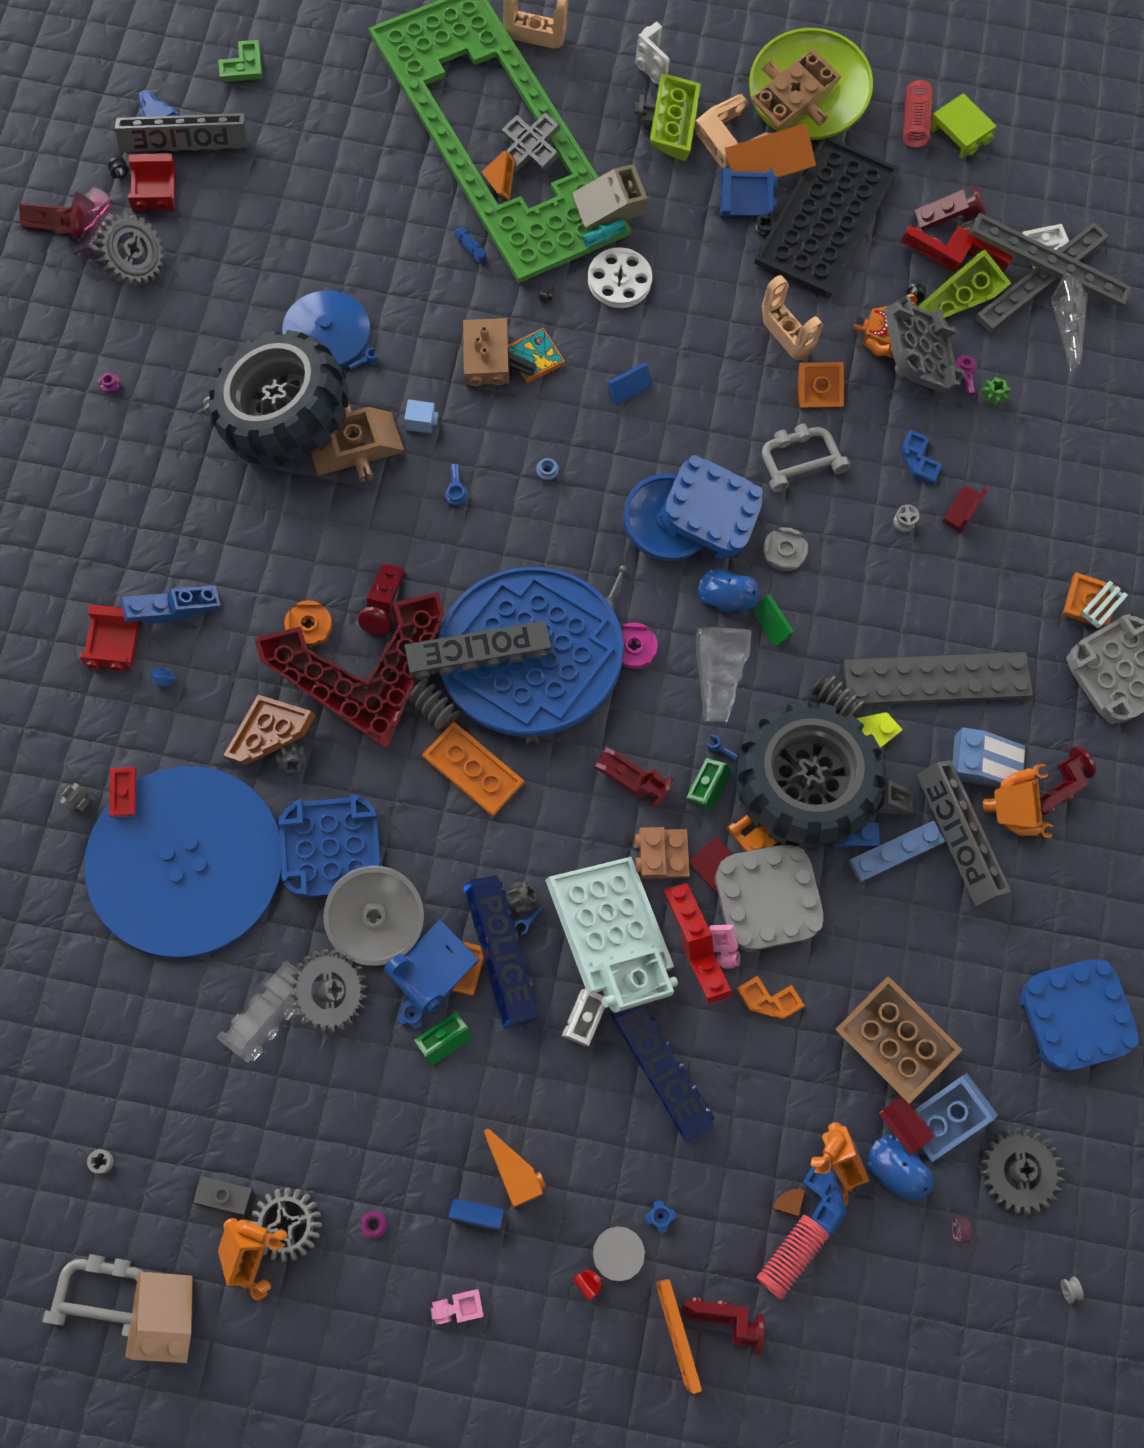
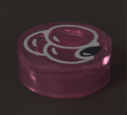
(961, 1229)

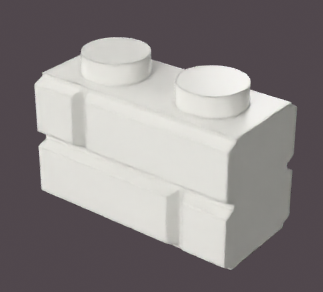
(584, 1018)

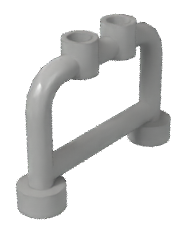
(802, 433)
(93, 1264)

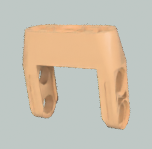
(536, 28)
(714, 133)
(777, 318)

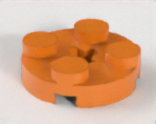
(319, 615)

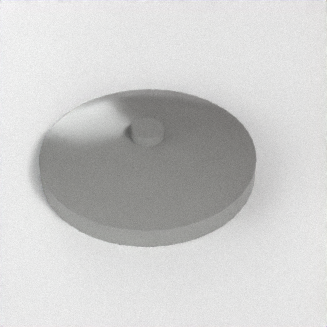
(373, 915)

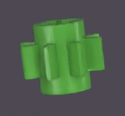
(995, 391)

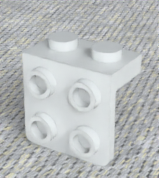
(649, 56)

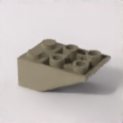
(611, 198)

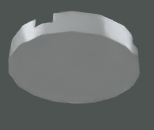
(785, 549)
(618, 1253)

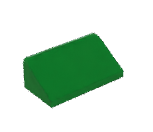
(773, 621)
(709, 784)
(443, 1038)

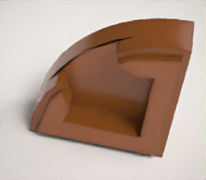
(790, 1202)

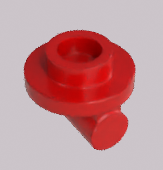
(588, 1283)

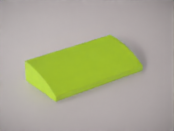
(674, 116)

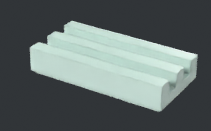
(1114, 592)

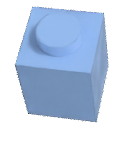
(420, 416)

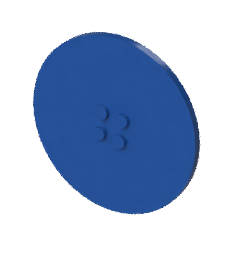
(545, 692)
(188, 866)

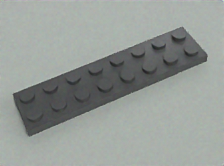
(938, 678)

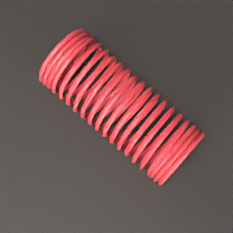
(917, 99)
(816, 1232)

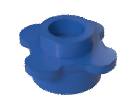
(162, 676)
(405, 1017)
(661, 1224)

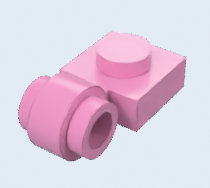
(725, 944)
(466, 1306)

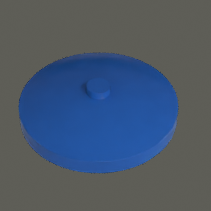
(333, 320)
(646, 527)

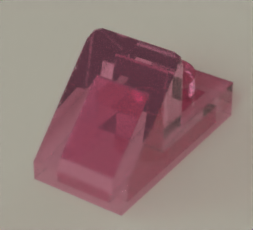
(92, 204)

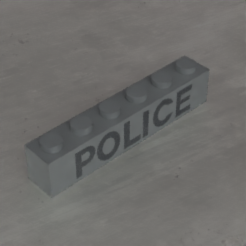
(181, 132)
(478, 649)
(963, 833)

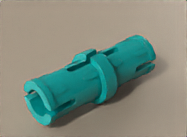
(603, 233)

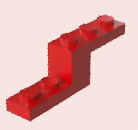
(956, 249)
(697, 943)

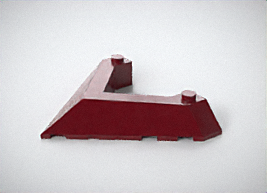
(367, 705)

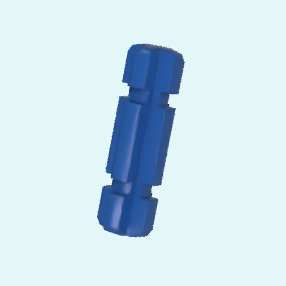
(470, 244)

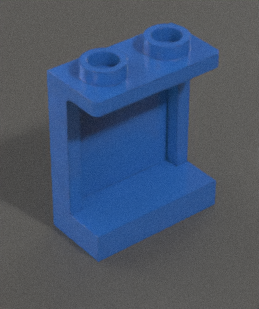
(747, 193)

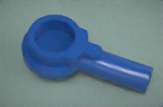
(456, 493)

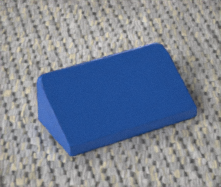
(629, 383)
(476, 1213)

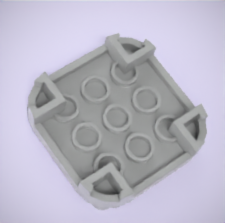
(1112, 668)
(769, 897)

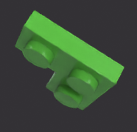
(246, 66)

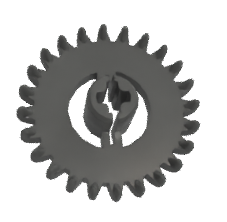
(120, 257)
(347, 989)
(1022, 1196)

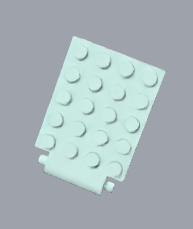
(613, 934)

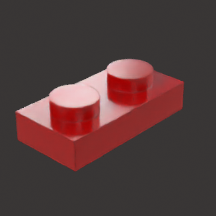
(123, 792)

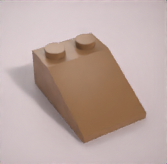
(161, 1318)

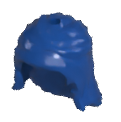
(728, 591)
(899, 1170)

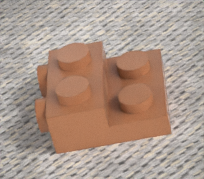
(662, 853)

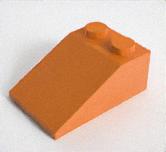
(517, 1174)

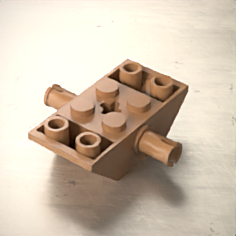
(797, 90)
(364, 437)

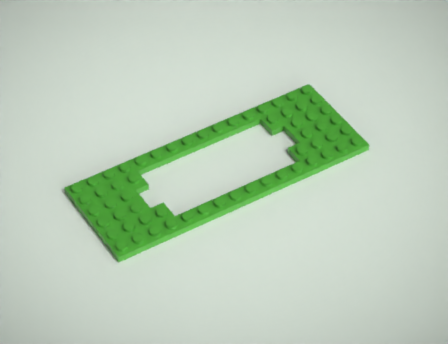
(414, 49)

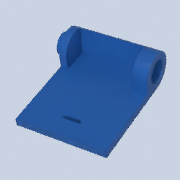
(431, 968)

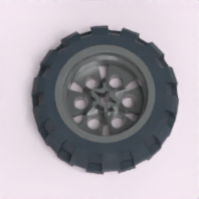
(278, 398)
(841, 748)

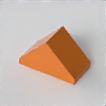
(500, 174)

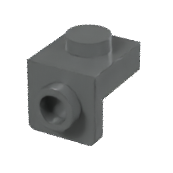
(644, 111)

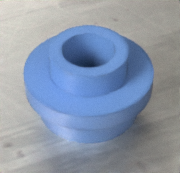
(550, 464)

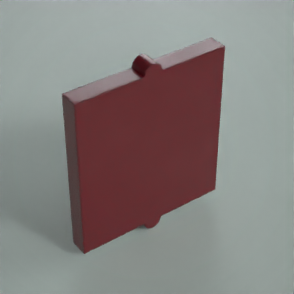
(708, 860)

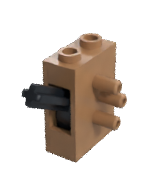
(488, 355)

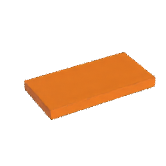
(781, 151)
(473, 769)
(678, 1336)

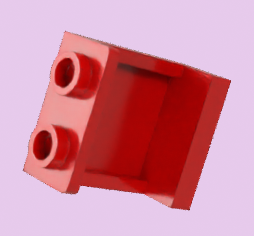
(152, 182)
(110, 639)

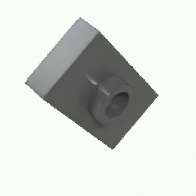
(222, 1195)

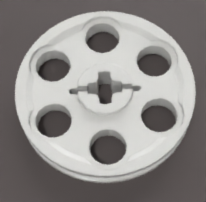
(628, 274)

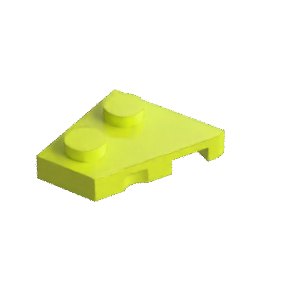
(881, 727)

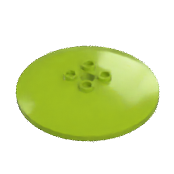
(849, 96)

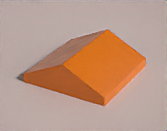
(821, 384)

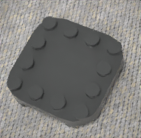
(922, 346)

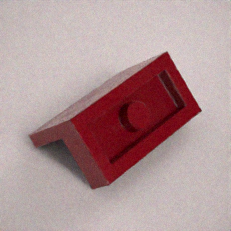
(963, 508)
(907, 1125)

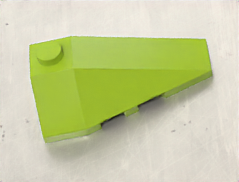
(969, 286)

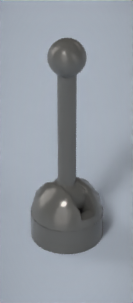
(623, 570)

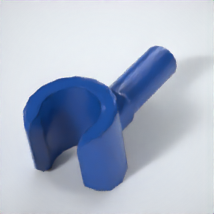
(369, 359)
(718, 747)
(529, 920)

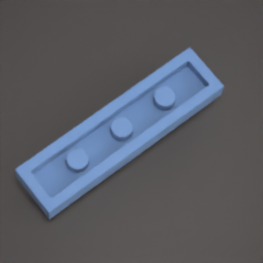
(896, 851)

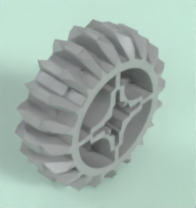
(282, 1211)

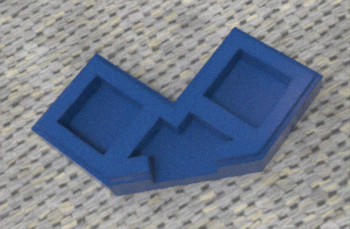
(919, 466)
(831, 1208)

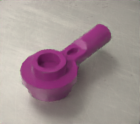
(969, 365)

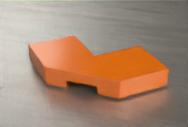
(759, 1001)

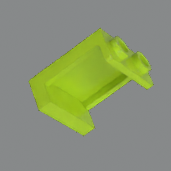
(964, 125)

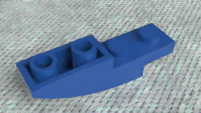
(172, 606)

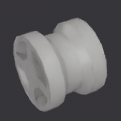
(910, 514)

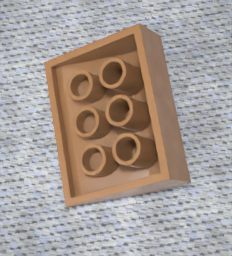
(898, 1039)

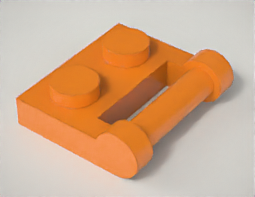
(754, 840)

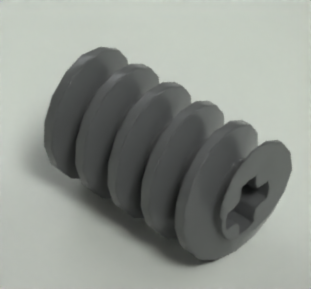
(835, 696)
(432, 705)

